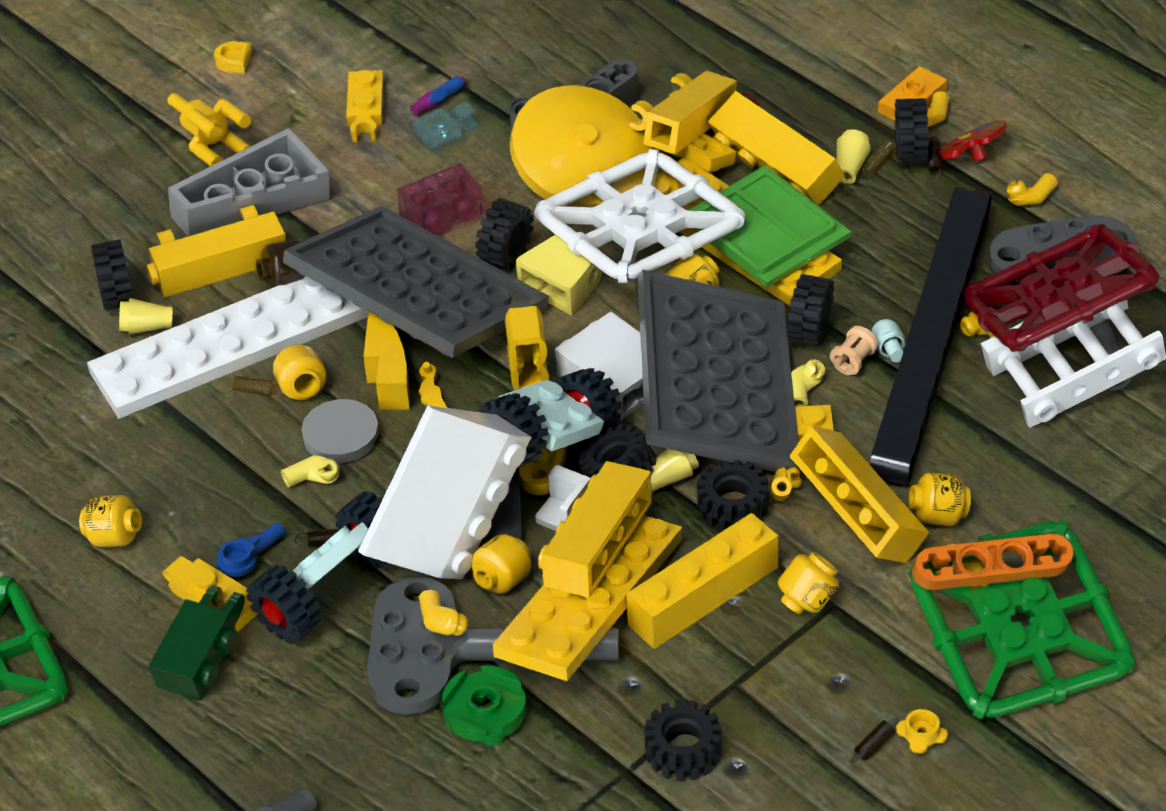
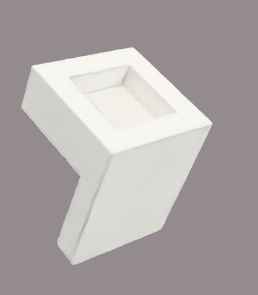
(564, 489)

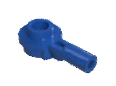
(239, 555)

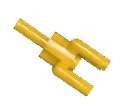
(210, 125)

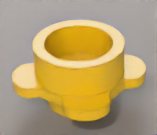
(921, 721)

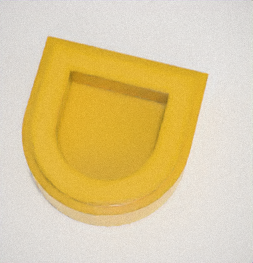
(233, 56)

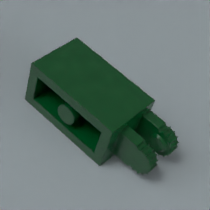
(197, 644)

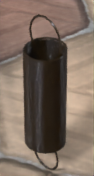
(934, 159)
(318, 538)
(874, 740)

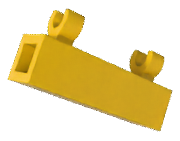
(685, 112)
(213, 253)

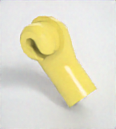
(806, 378)
(313, 469)

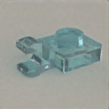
(443, 127)

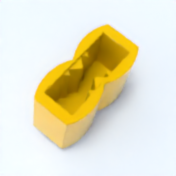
(526, 346)

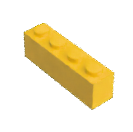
(769, 142)
(859, 495)
(596, 529)
(702, 580)

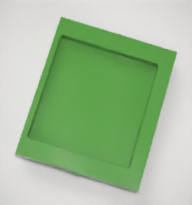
(779, 227)

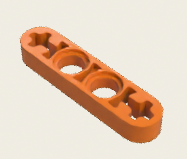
(991, 556)

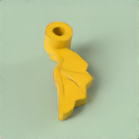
(428, 391)

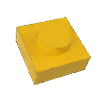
(816, 416)

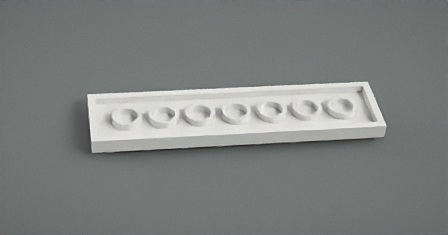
(219, 344)

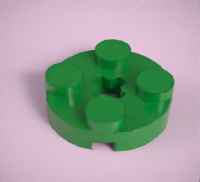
(490, 723)

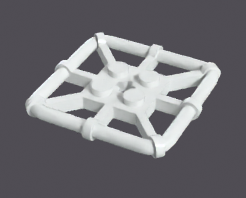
(639, 216)

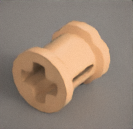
(854, 350)

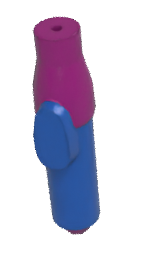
(434, 97)

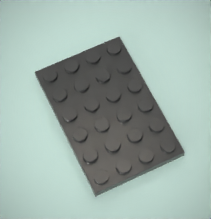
(413, 280)
(716, 372)

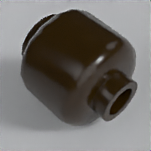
(271, 265)

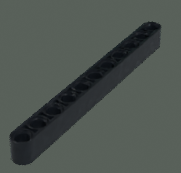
(930, 337)

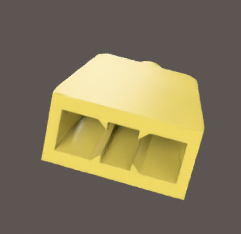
(559, 273)

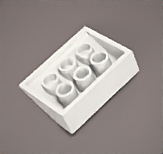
(445, 492)

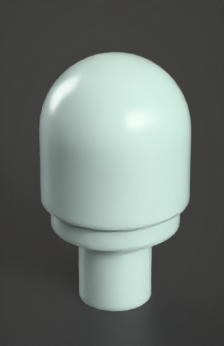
(890, 339)

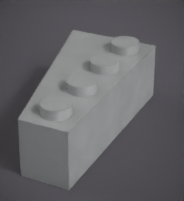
(270, 175)

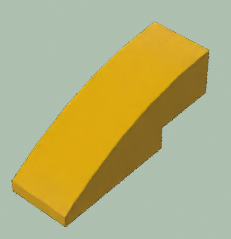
(386, 364)

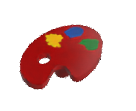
(974, 141)

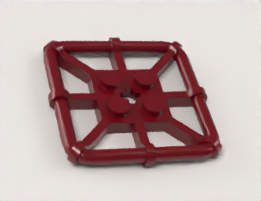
(1062, 294)

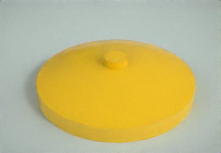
(571, 134)

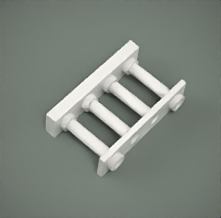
(1080, 385)

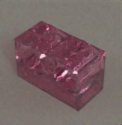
(441, 199)

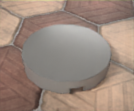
(340, 430)

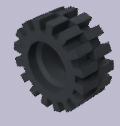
(911, 130)
(504, 233)
(111, 273)
(810, 310)
(621, 446)
(732, 479)
(683, 721)

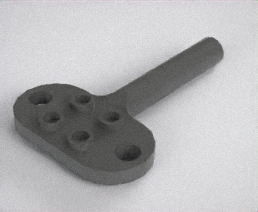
(1038, 237)
(412, 657)

